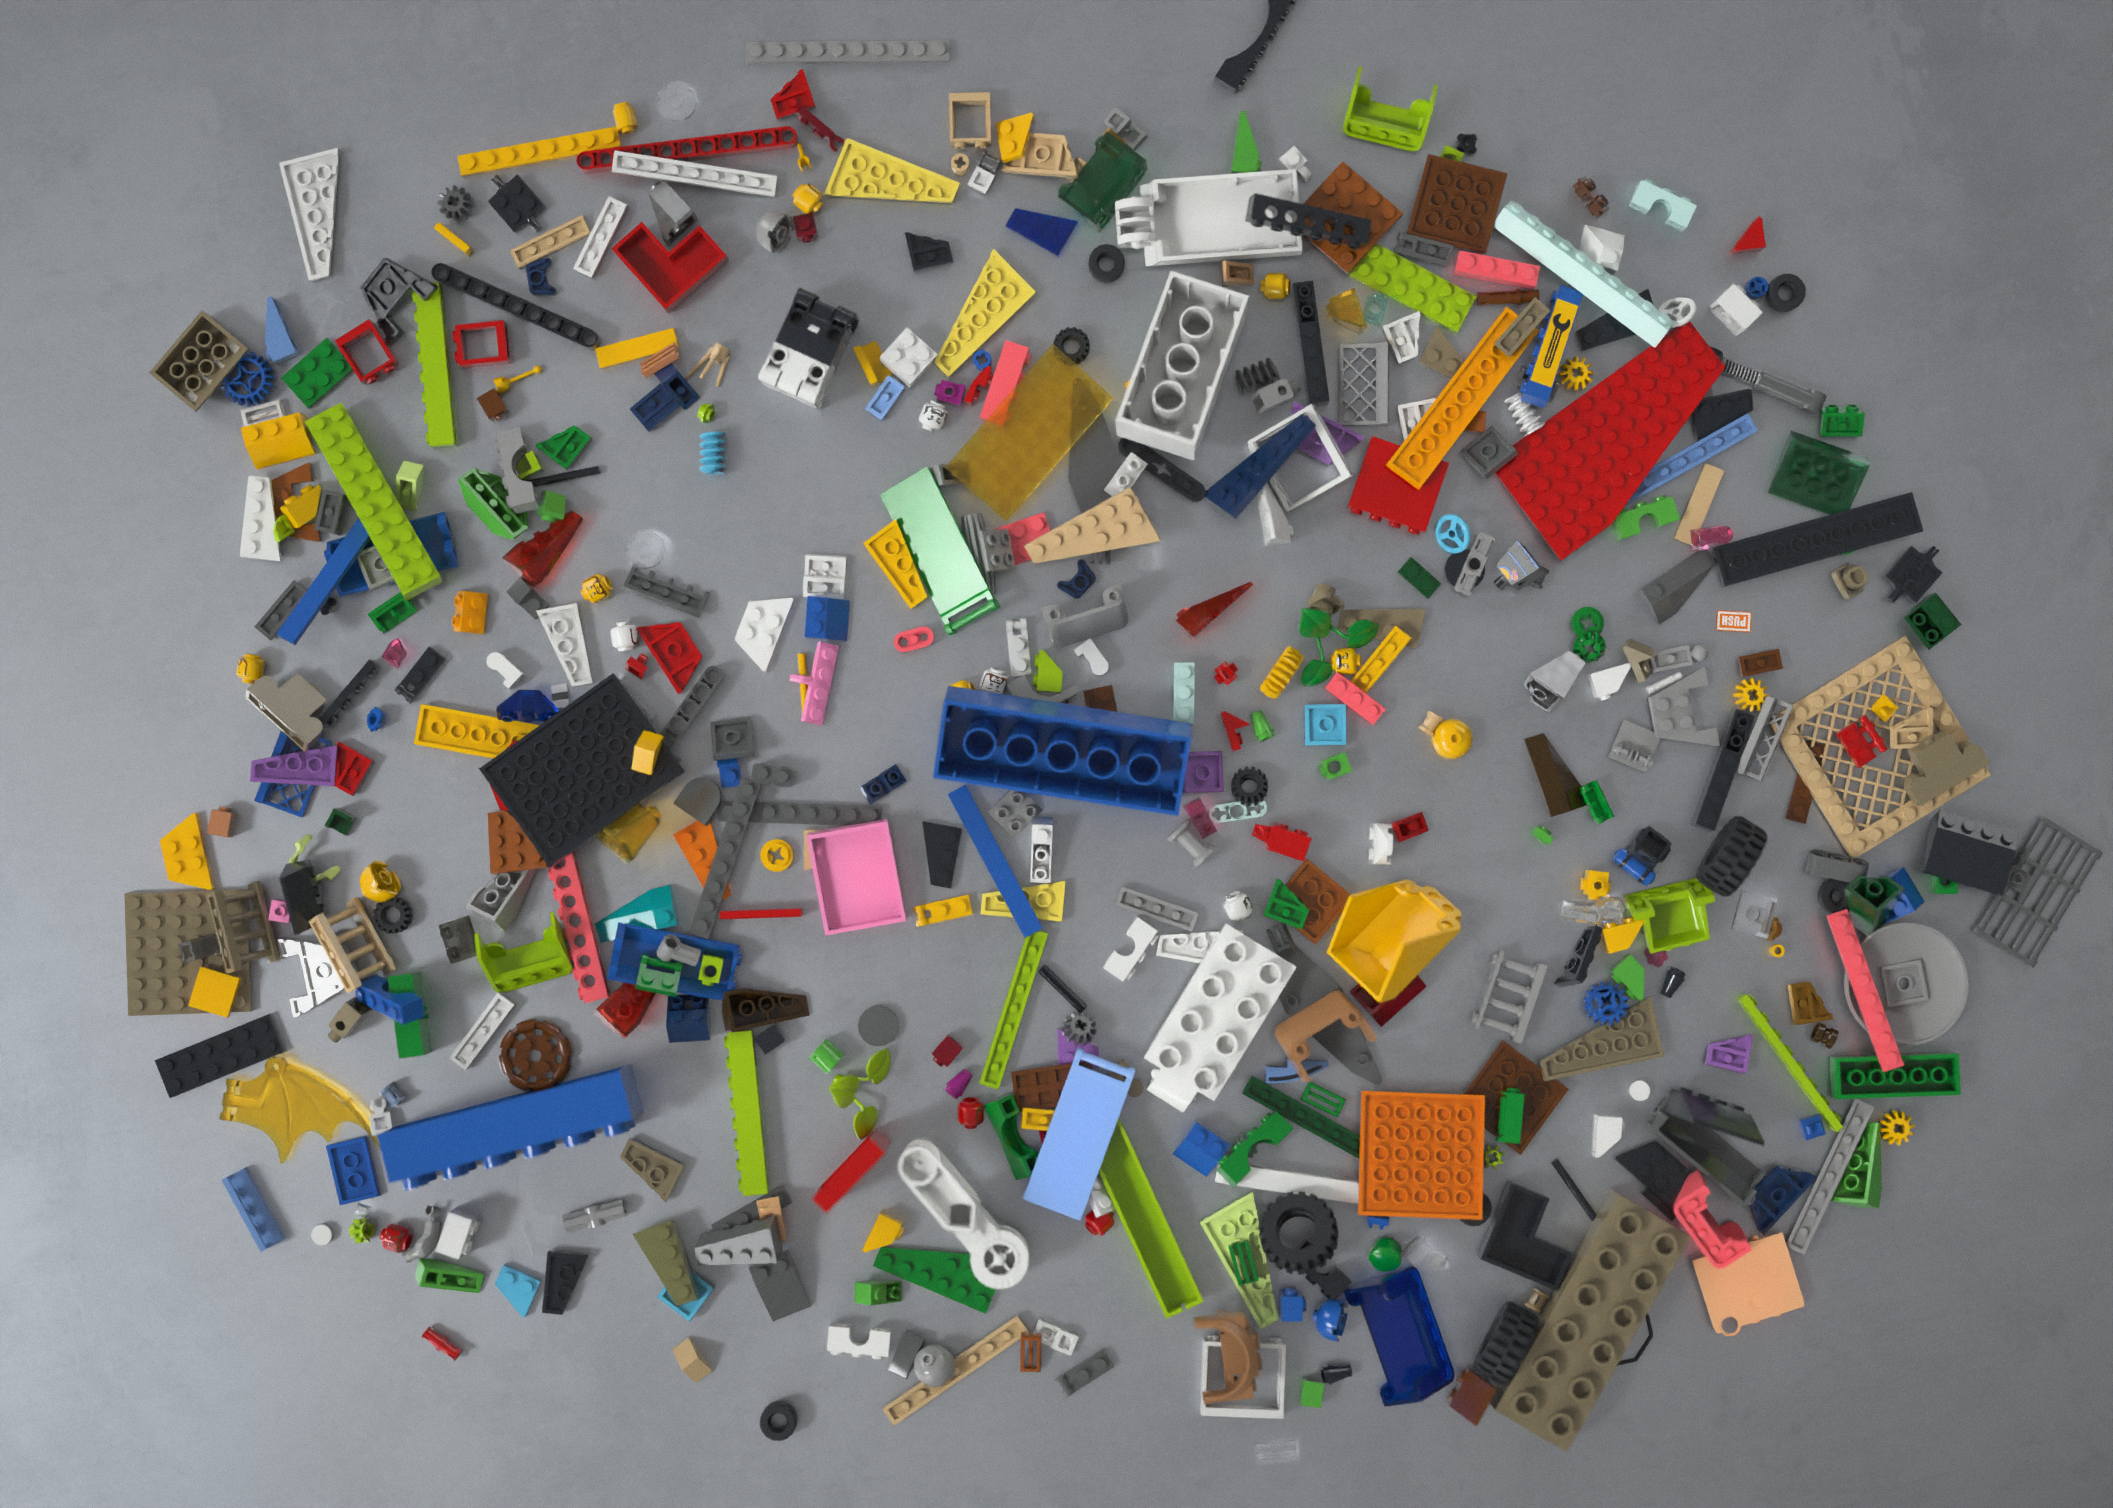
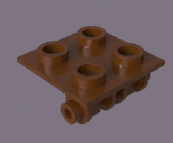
(1600, 201)

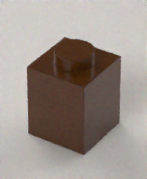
(493, 405)

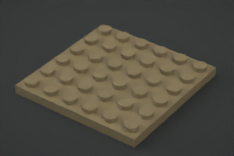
(155, 969)

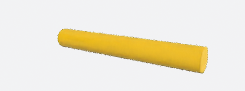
(802, 671)

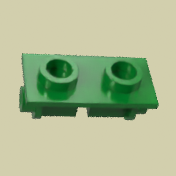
(1598, 804)

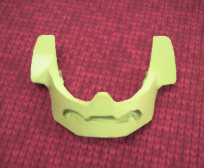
(300, 845)

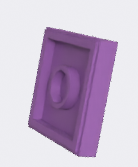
(1204, 772)

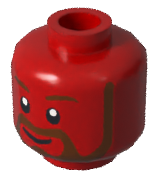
(970, 1112)
(396, 1238)

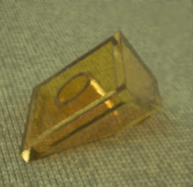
(1347, 311)

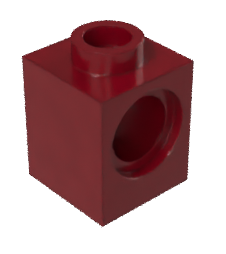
(946, 1051)

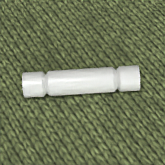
(1664, 682)

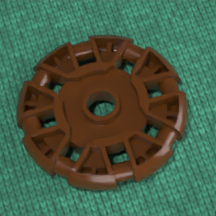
(526, 1064)

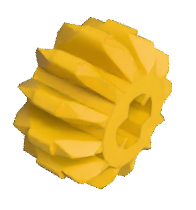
(1583, 371)
(1747, 687)
(1901, 1134)

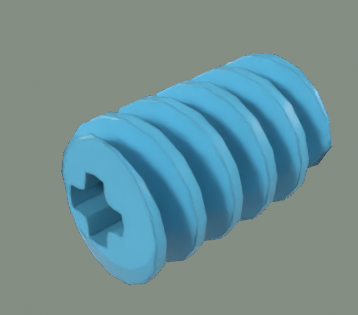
(712, 452)

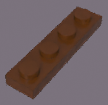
(1801, 796)

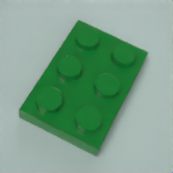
(317, 373)

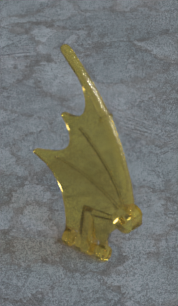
(289, 1104)

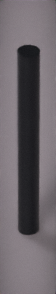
(565, 476)
(1574, 1189)

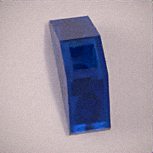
(526, 707)

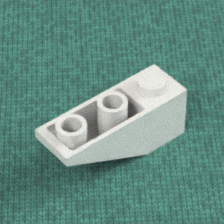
(1041, 849)

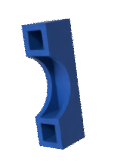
(399, 1007)

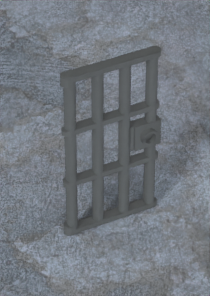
(2024, 883)

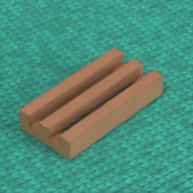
(659, 360)

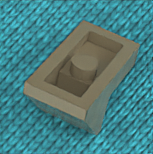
(1637, 654)

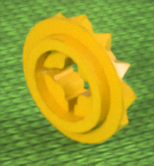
(773, 846)

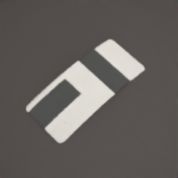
(560, 695)

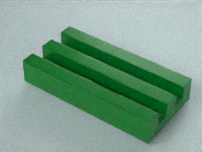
(1307, 1091)
(1247, 1280)

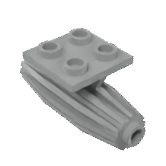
(989, 547)

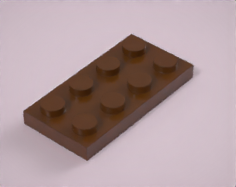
(1041, 1086)

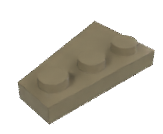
(653, 1167)

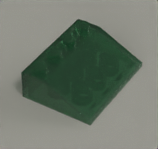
(1818, 474)

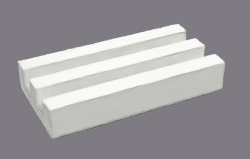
(279, 410)

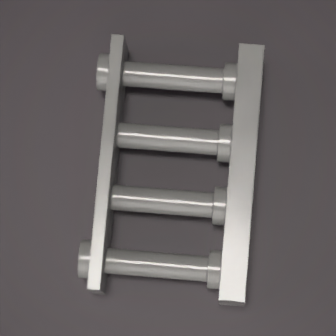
(1523, 1011)

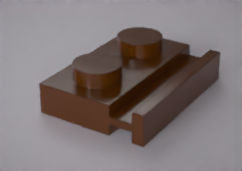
(1100, 698)

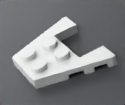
(318, 972)

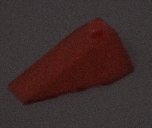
(624, 1009)

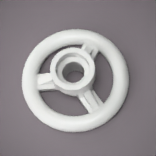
(1678, 313)

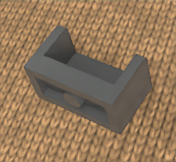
(330, 512)

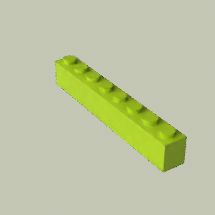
(436, 370)
(748, 1113)

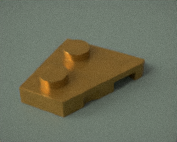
(1806, 1004)

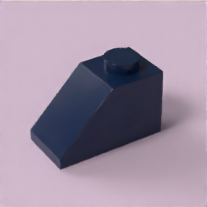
(677, 385)

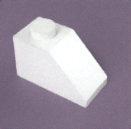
(1608, 681)
(1606, 1133)

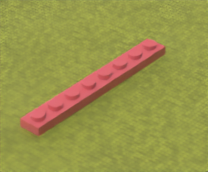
(1865, 990)

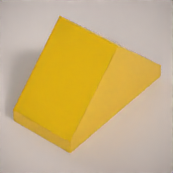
(646, 752)

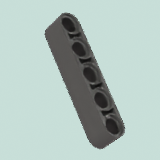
(699, 703)

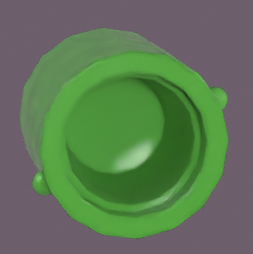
(826, 1056)

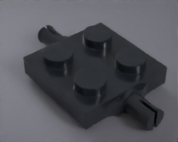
(516, 203)
(1913, 574)

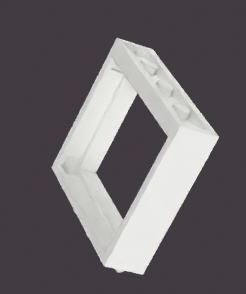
(1328, 441)
(1249, 1411)

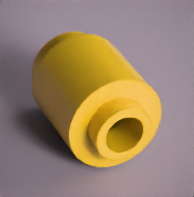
(625, 117)

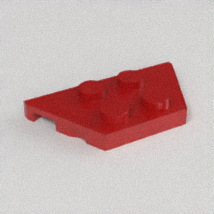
(673, 651)

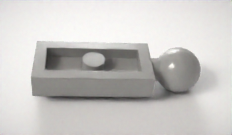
(1677, 657)

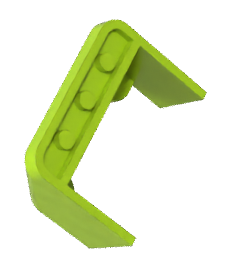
(1385, 122)
(526, 963)

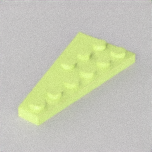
(1234, 1225)

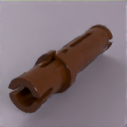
(1507, 297)

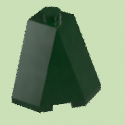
(1871, 901)

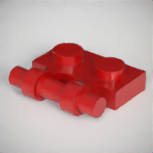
(1856, 744)

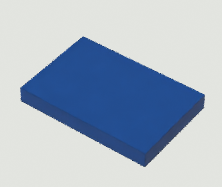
(353, 1170)

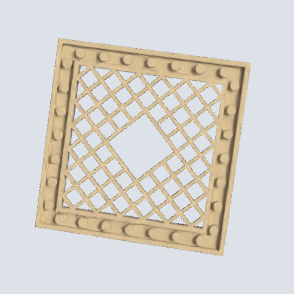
(1813, 775)

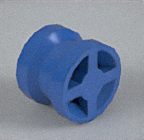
(1760, 285)

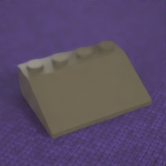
(199, 360)

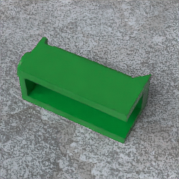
(1510, 1116)

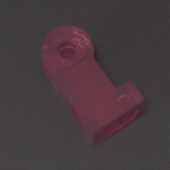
(1715, 534)
(1200, 818)

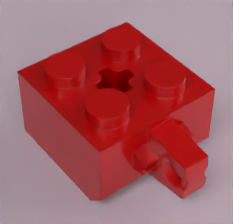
(1282, 841)

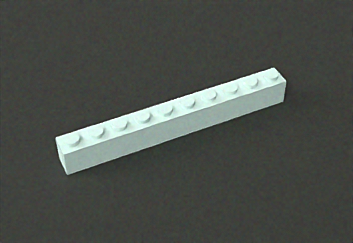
(1583, 273)

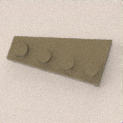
(1406, 619)

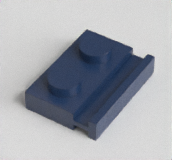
(654, 407)

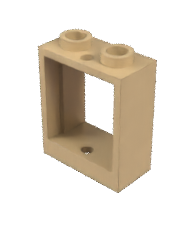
(966, 99)

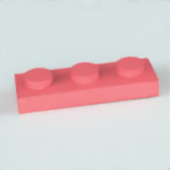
(1355, 698)

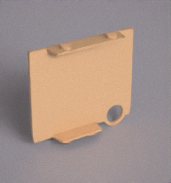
(1752, 1286)

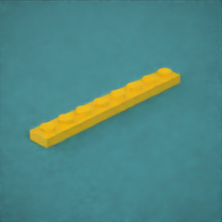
(537, 151)

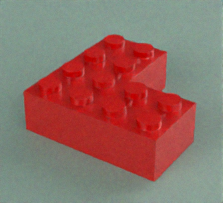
(674, 273)

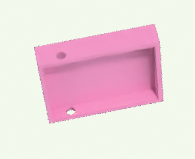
(856, 877)

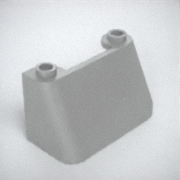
(1088, 624)

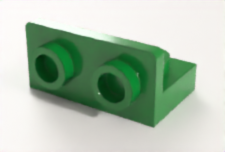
(1842, 420)

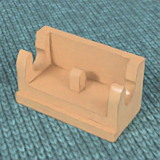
(770, 1207)

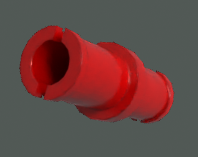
(441, 1343)

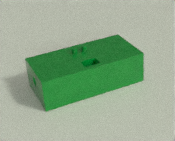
(413, 1037)

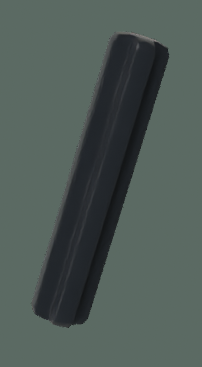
(1062, 988)

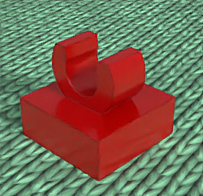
(637, 666)

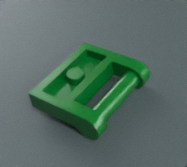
(658, 981)

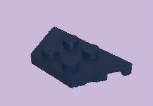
(1778, 1194)

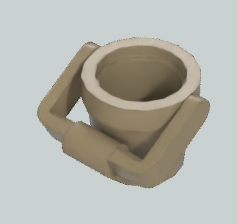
(1850, 579)
(1324, 598)

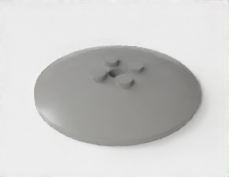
(1934, 975)

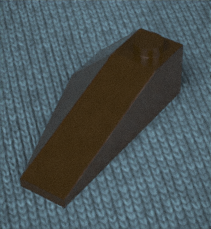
(1555, 780)
(755, 1008)

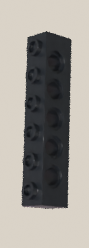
(1358, 226)

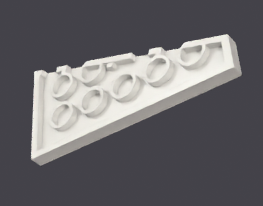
(312, 201)

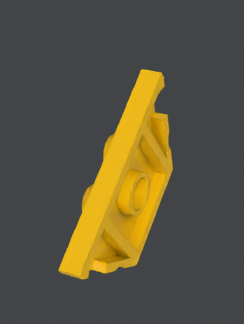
(186, 854)

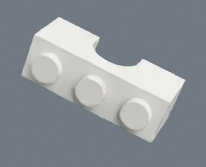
(1122, 965)
(841, 1342)

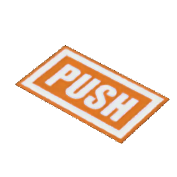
(1733, 621)

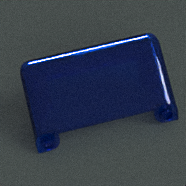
(1404, 1335)

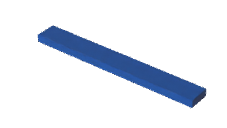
(324, 584)
(995, 861)

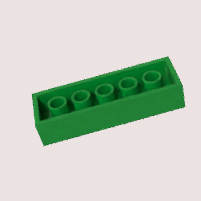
(1920, 1076)

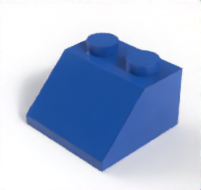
(827, 618)
(1201, 1148)

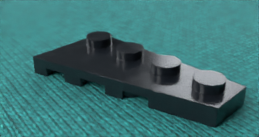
(1605, 329)

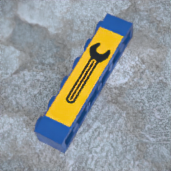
(1551, 346)

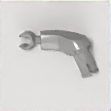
(427, 1243)

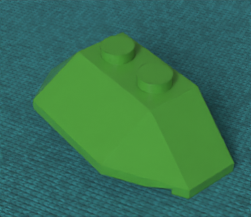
(487, 499)

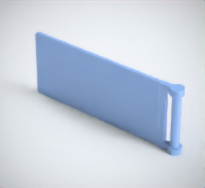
(1078, 1136)

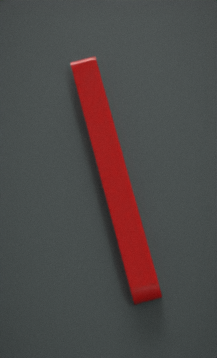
(697, 143)

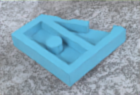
(517, 1288)

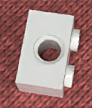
(1126, 474)

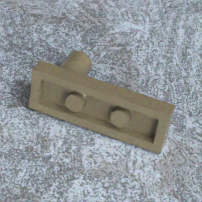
(1522, 327)

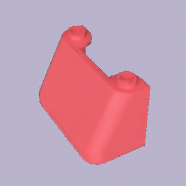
(1718, 1243)

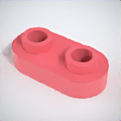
(914, 640)

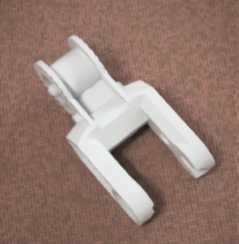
(996, 1250)

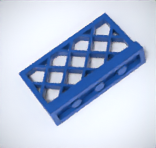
(265, 789)

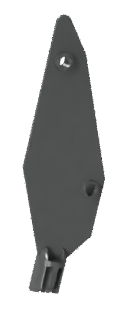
(1091, 467)
(1310, 984)

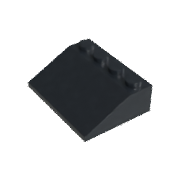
(1970, 852)
(1713, 1114)

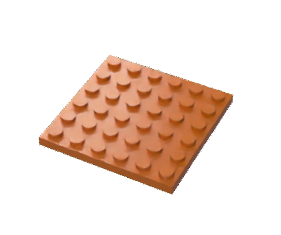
(1421, 1155)

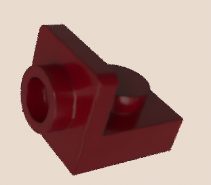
(805, 227)

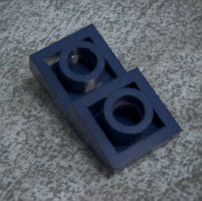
(882, 784)

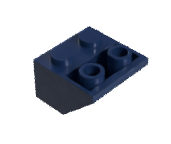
(688, 1018)

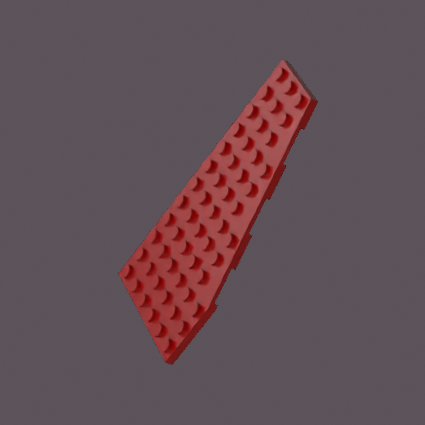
(1604, 444)

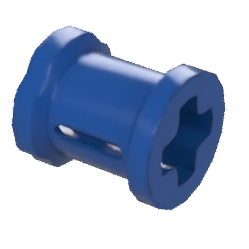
(978, 355)

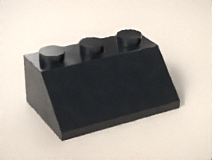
(301, 894)

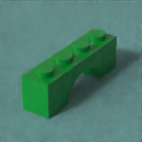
(1003, 1117)
(1236, 1166)

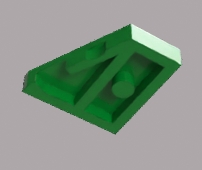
(565, 446)
(1285, 906)

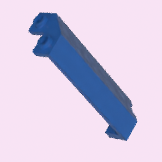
(635, 940)

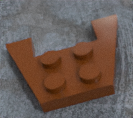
(283, 489)

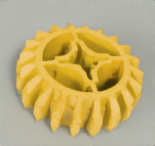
(1281, 672)

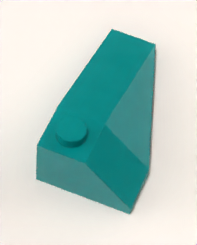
(651, 910)

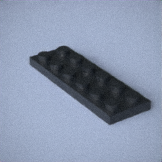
(219, 1056)

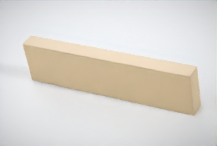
(550, 242)
(1699, 502)

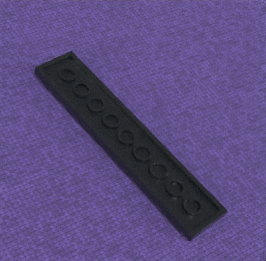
(1817, 539)

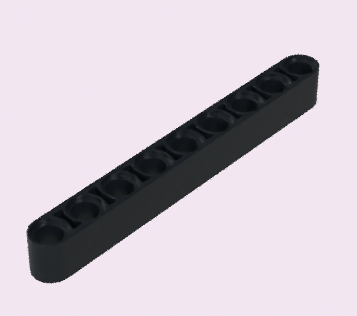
(507, 302)

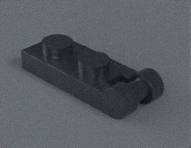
(420, 674)

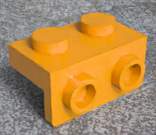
(470, 612)

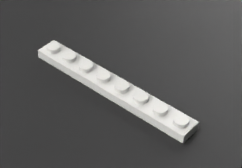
(694, 173)

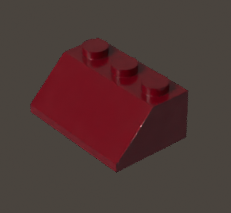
(1385, 1010)

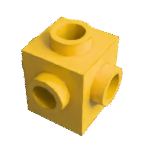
(1592, 877)

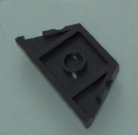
(1656, 1170)

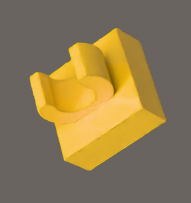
(1883, 708)

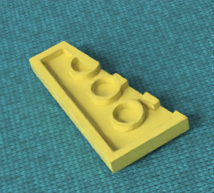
(1044, 899)

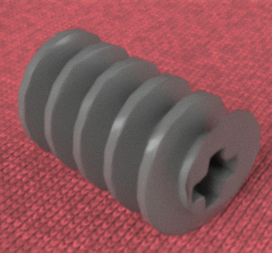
(1256, 375)

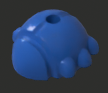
(375, 719)

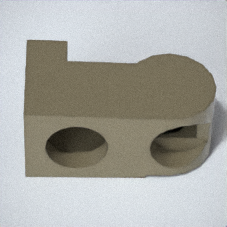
(1136, 1087)

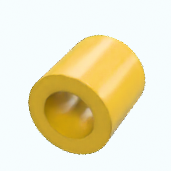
(1772, 950)

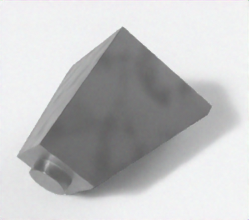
(671, 212)
(1553, 680)

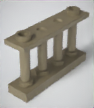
(223, 921)

